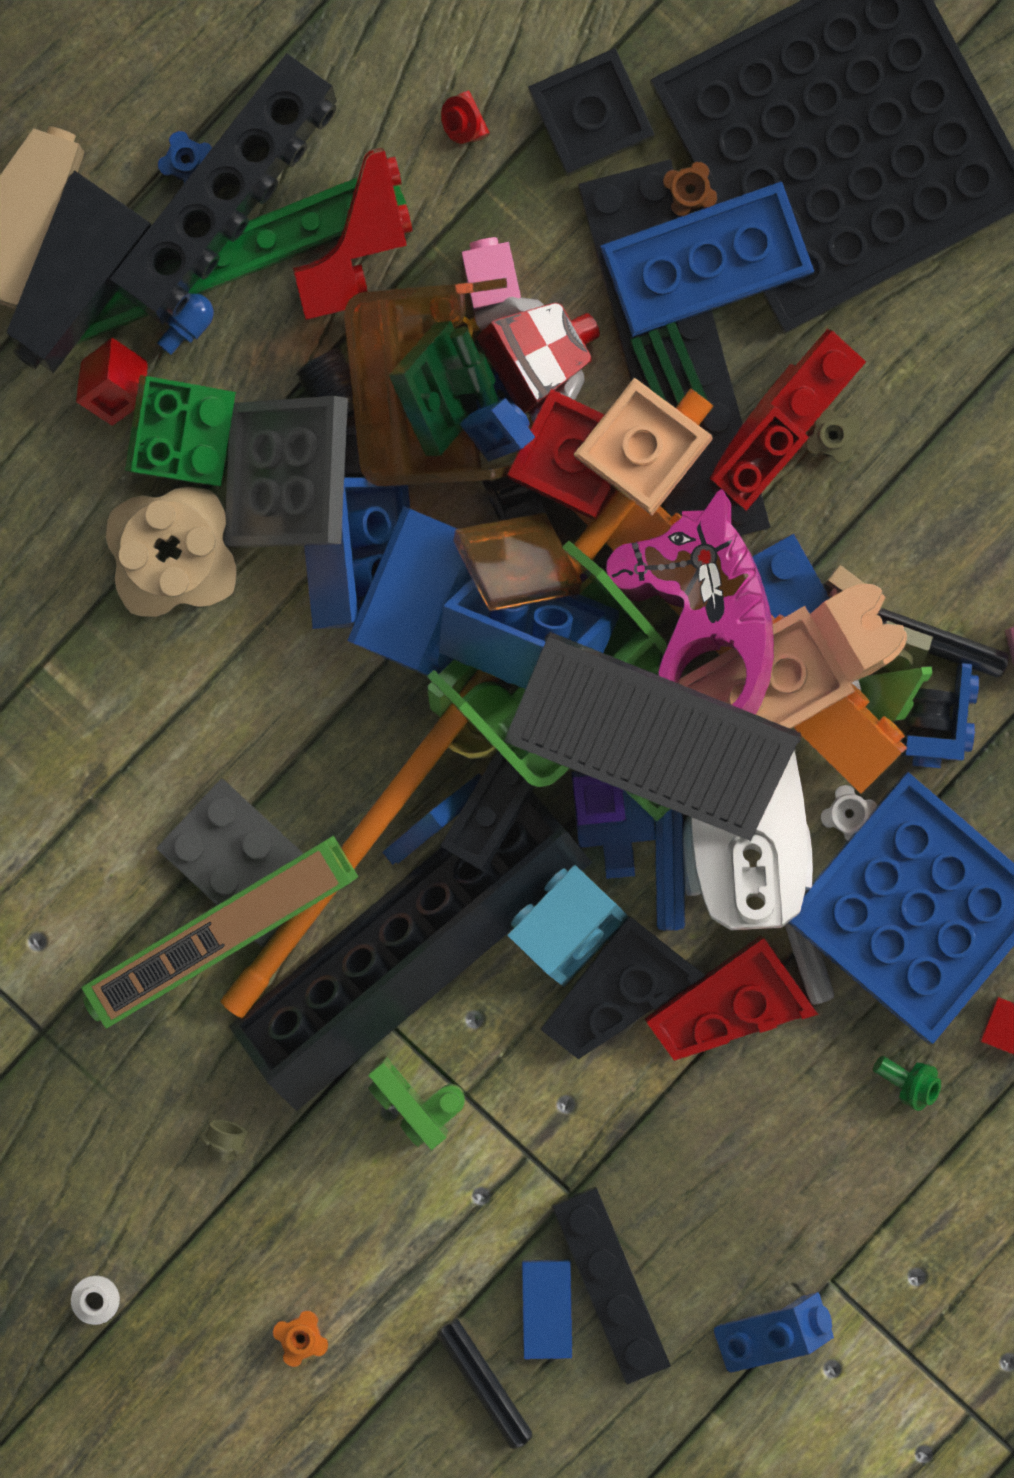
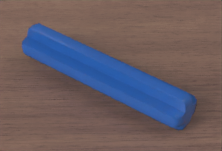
(670, 871)

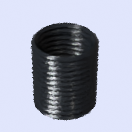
(328, 377)

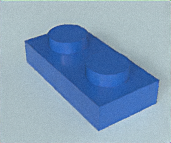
(498, 429)

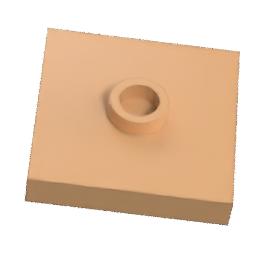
(643, 446)

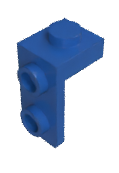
(931, 751)
(775, 1335)

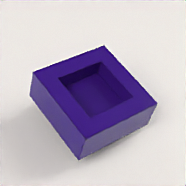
(597, 801)

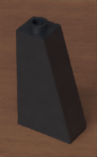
(73, 272)

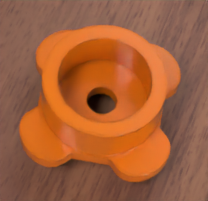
(306, 1325)

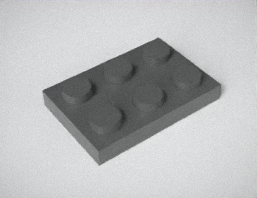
(227, 846)

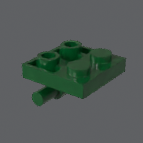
(441, 385)

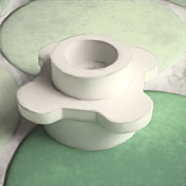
(845, 800)

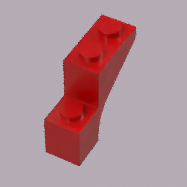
(370, 227)

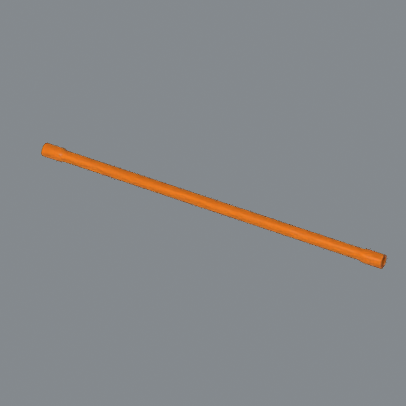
(256, 976)

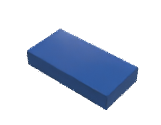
(547, 1309)

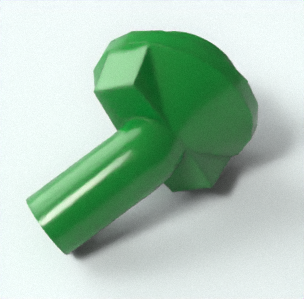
(918, 1087)

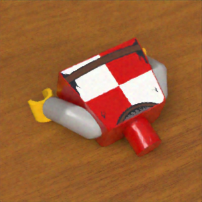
(534, 349)

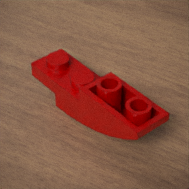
(783, 417)

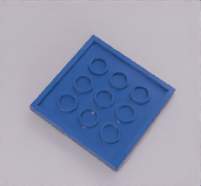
(914, 908)

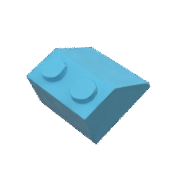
(567, 924)

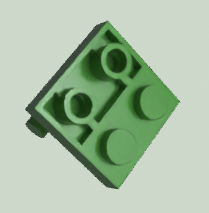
(421, 1119)

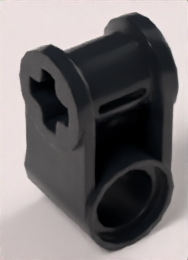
(515, 503)

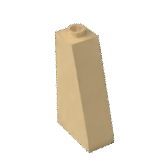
(28, 201)

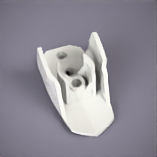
(781, 876)

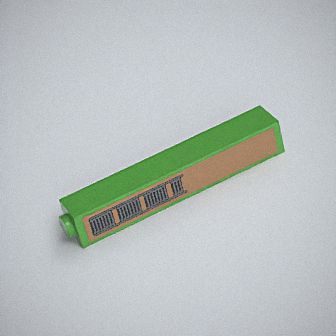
(218, 932)

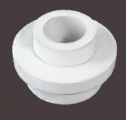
(110, 1297)

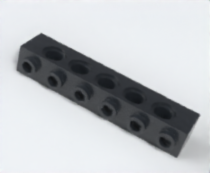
(286, 88)

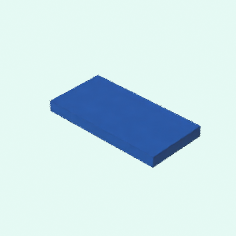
(707, 259)

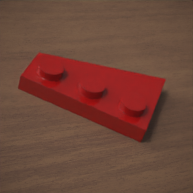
(732, 1000)

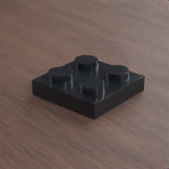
(591, 112)

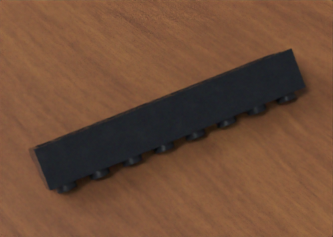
(399, 956)

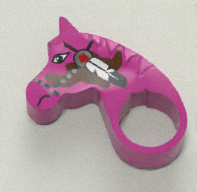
(716, 582)

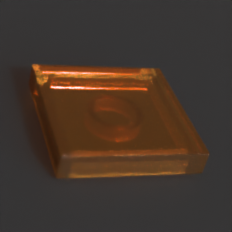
(517, 561)

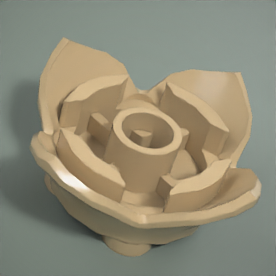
(198, 577)

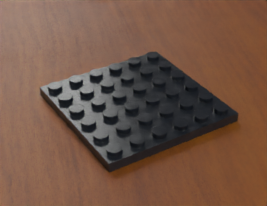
(865, 128)

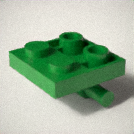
(180, 430)

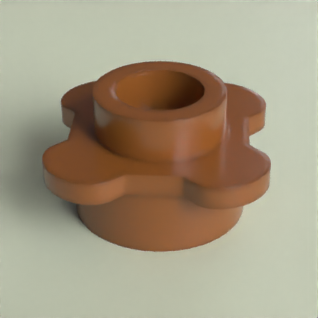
(677, 184)

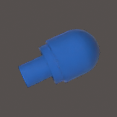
(188, 324)

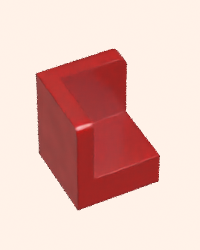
(110, 381)

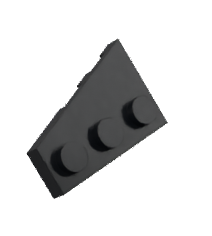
(618, 988)

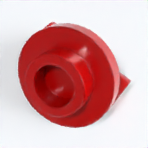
(463, 119)

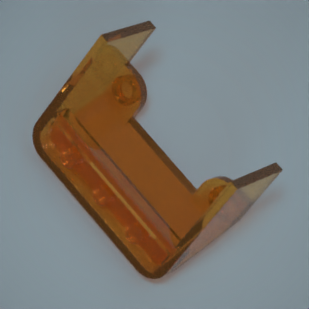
(379, 334)

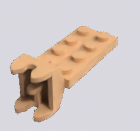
(813, 657)

